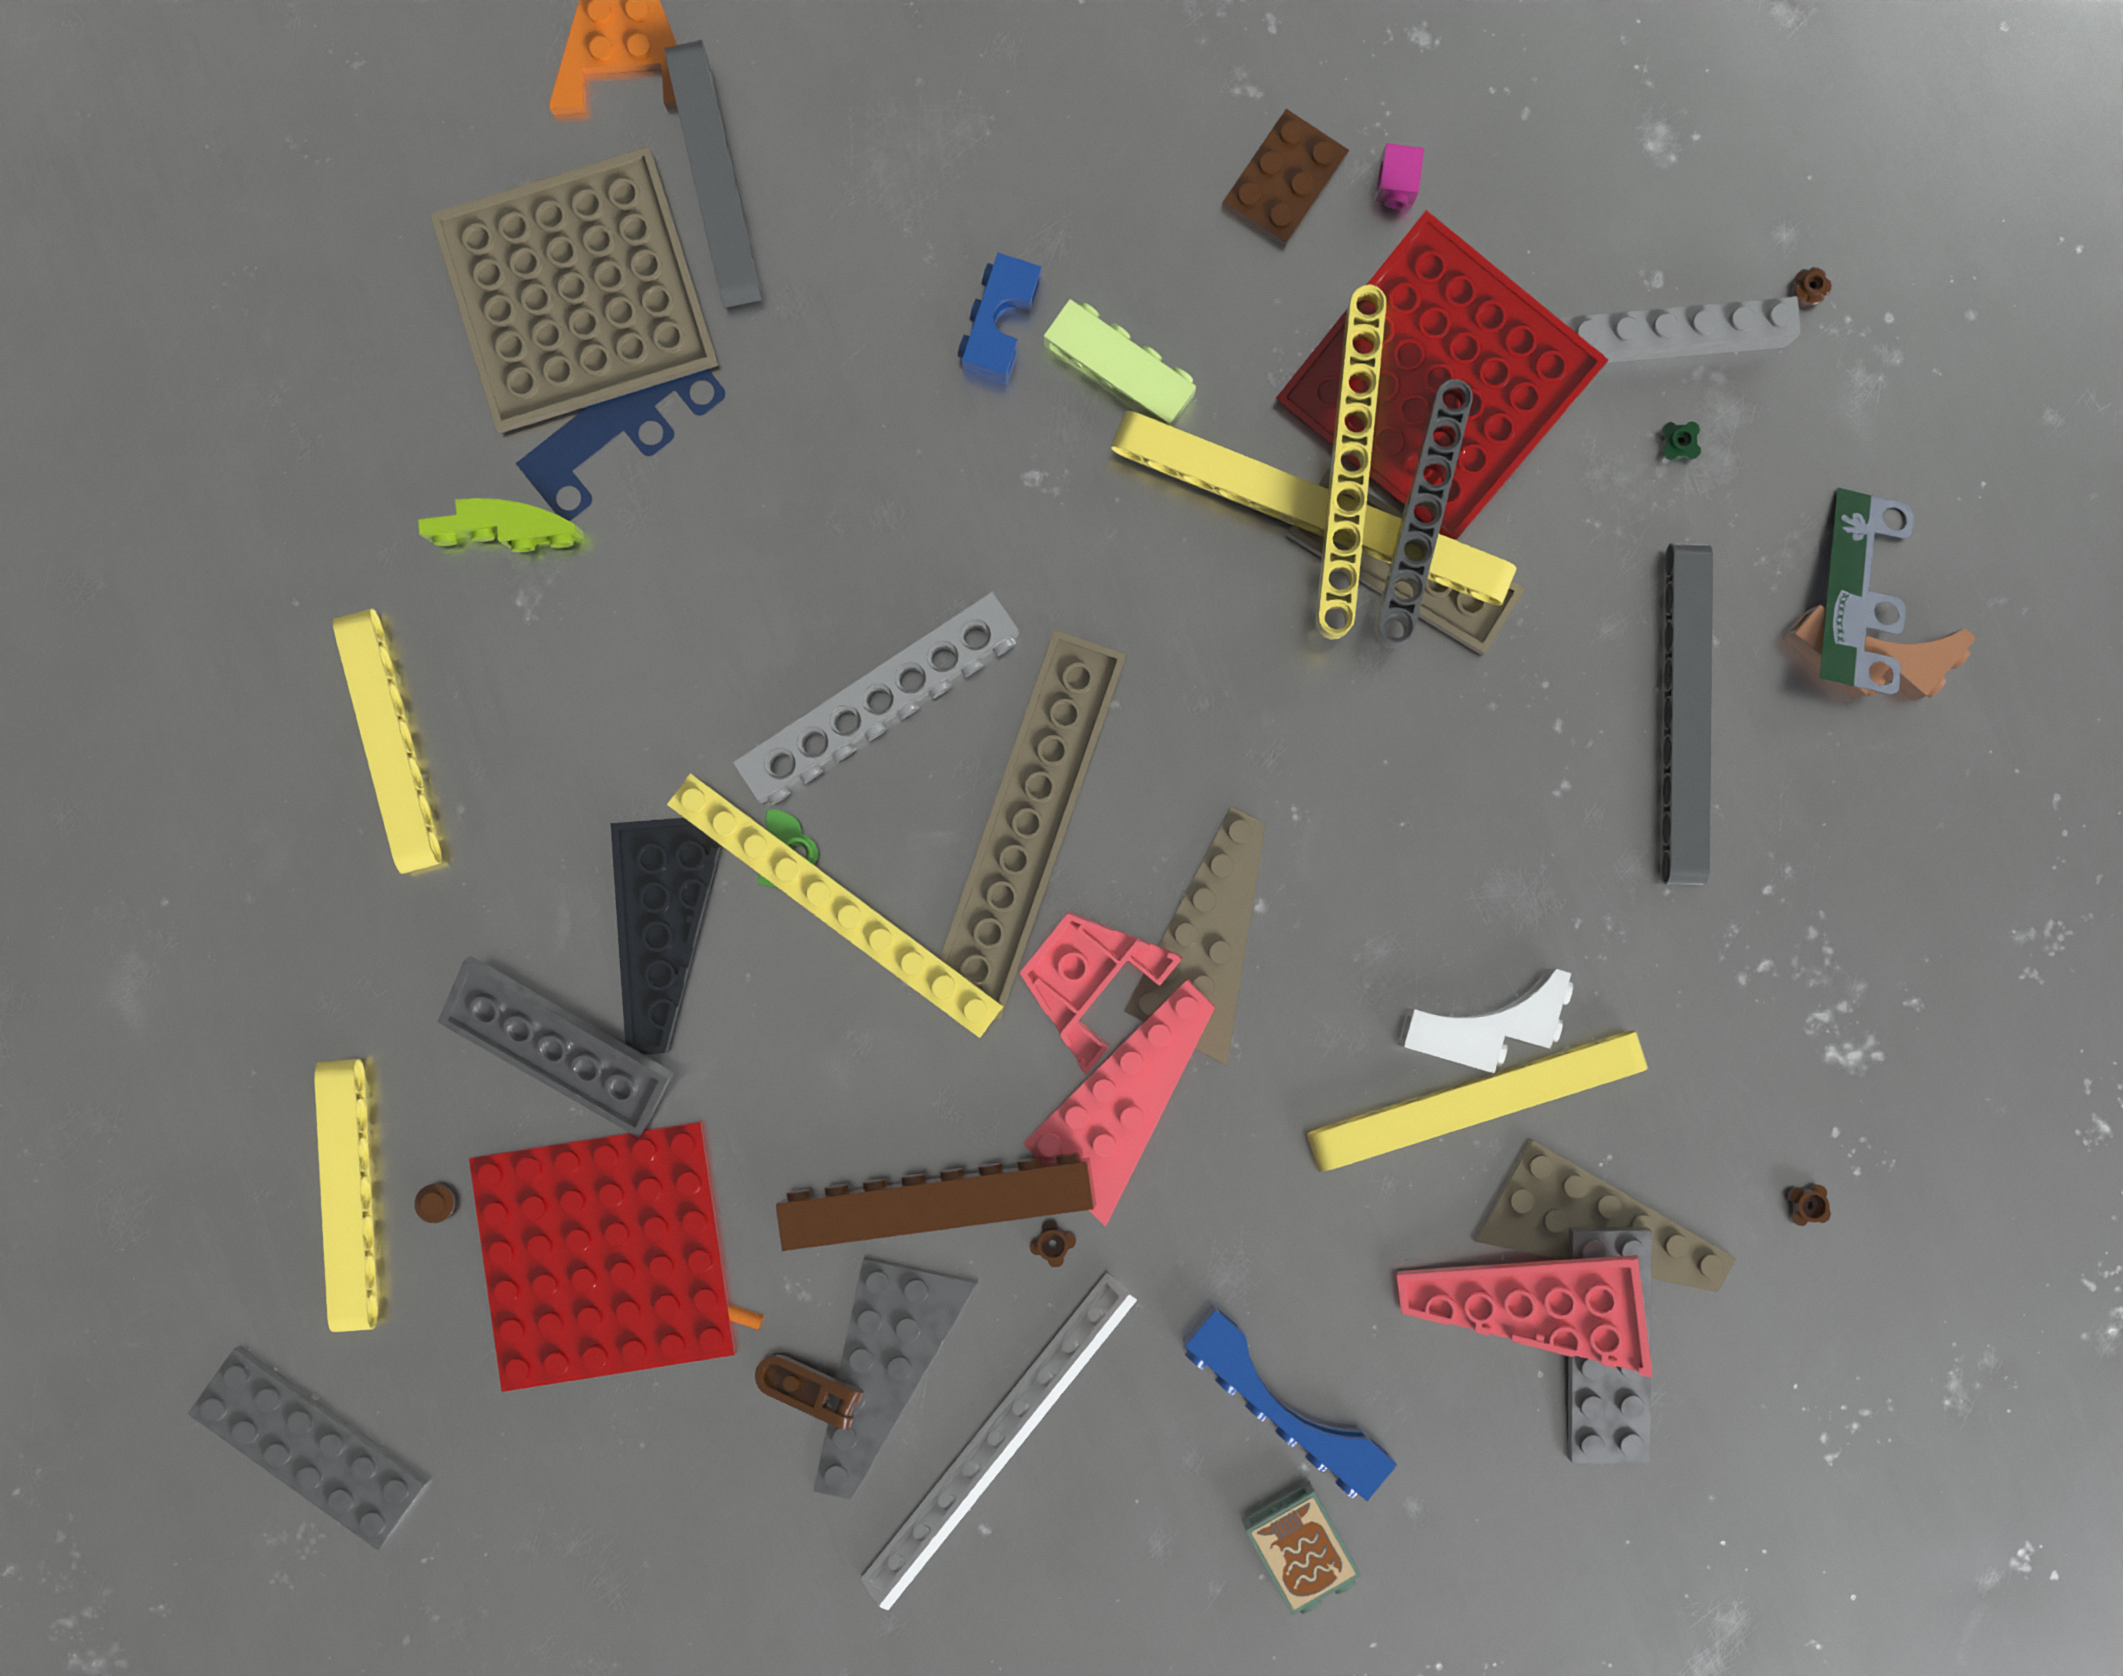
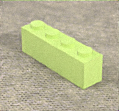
(1119, 364)

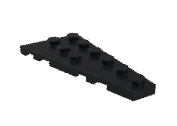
(660, 901)

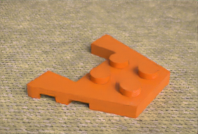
(612, 39)

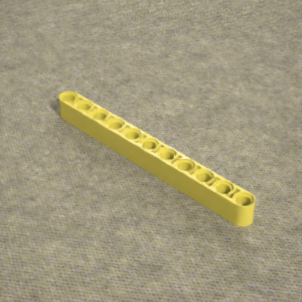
(1301, 503)

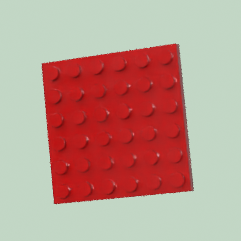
(1447, 321)
(602, 1256)

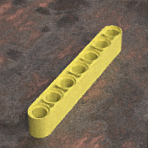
(387, 741)
(346, 1195)

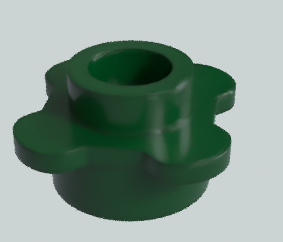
(1672, 448)

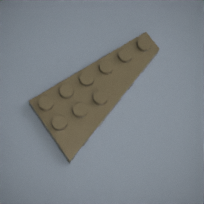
(1212, 931)
(1552, 1194)

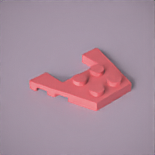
(1077, 967)

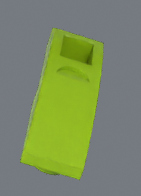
(516, 523)

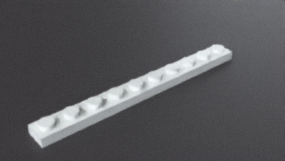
(997, 1441)

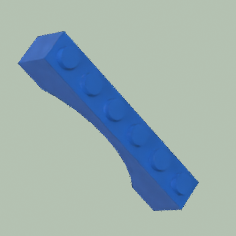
(1347, 1453)

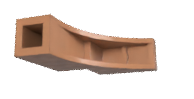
(1921, 663)

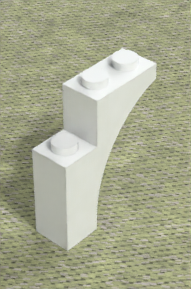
(1480, 1038)

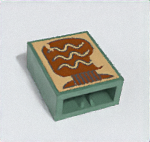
(1301, 1549)

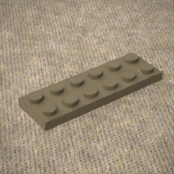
(1449, 610)

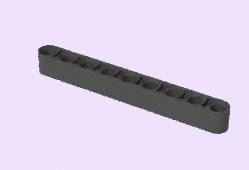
(1687, 714)

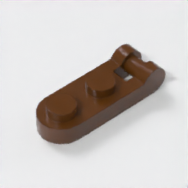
(807, 1390)

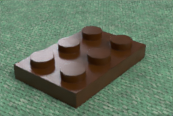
(1285, 178)

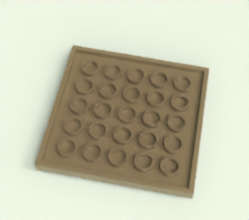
(573, 289)

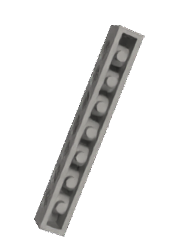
(757, 764)

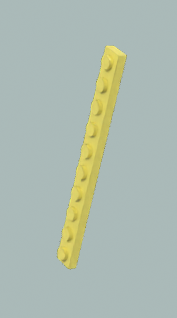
(835, 905)

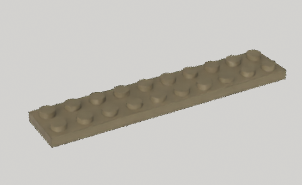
(1031, 813)

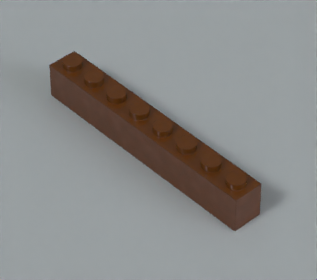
(936, 1203)

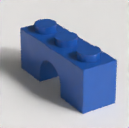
(1009, 286)

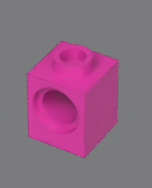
(1399, 175)

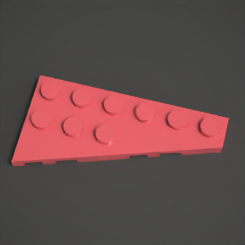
(1125, 1097)
(1557, 1306)

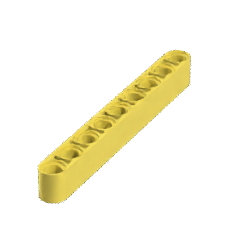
(1355, 444)
(1477, 1101)

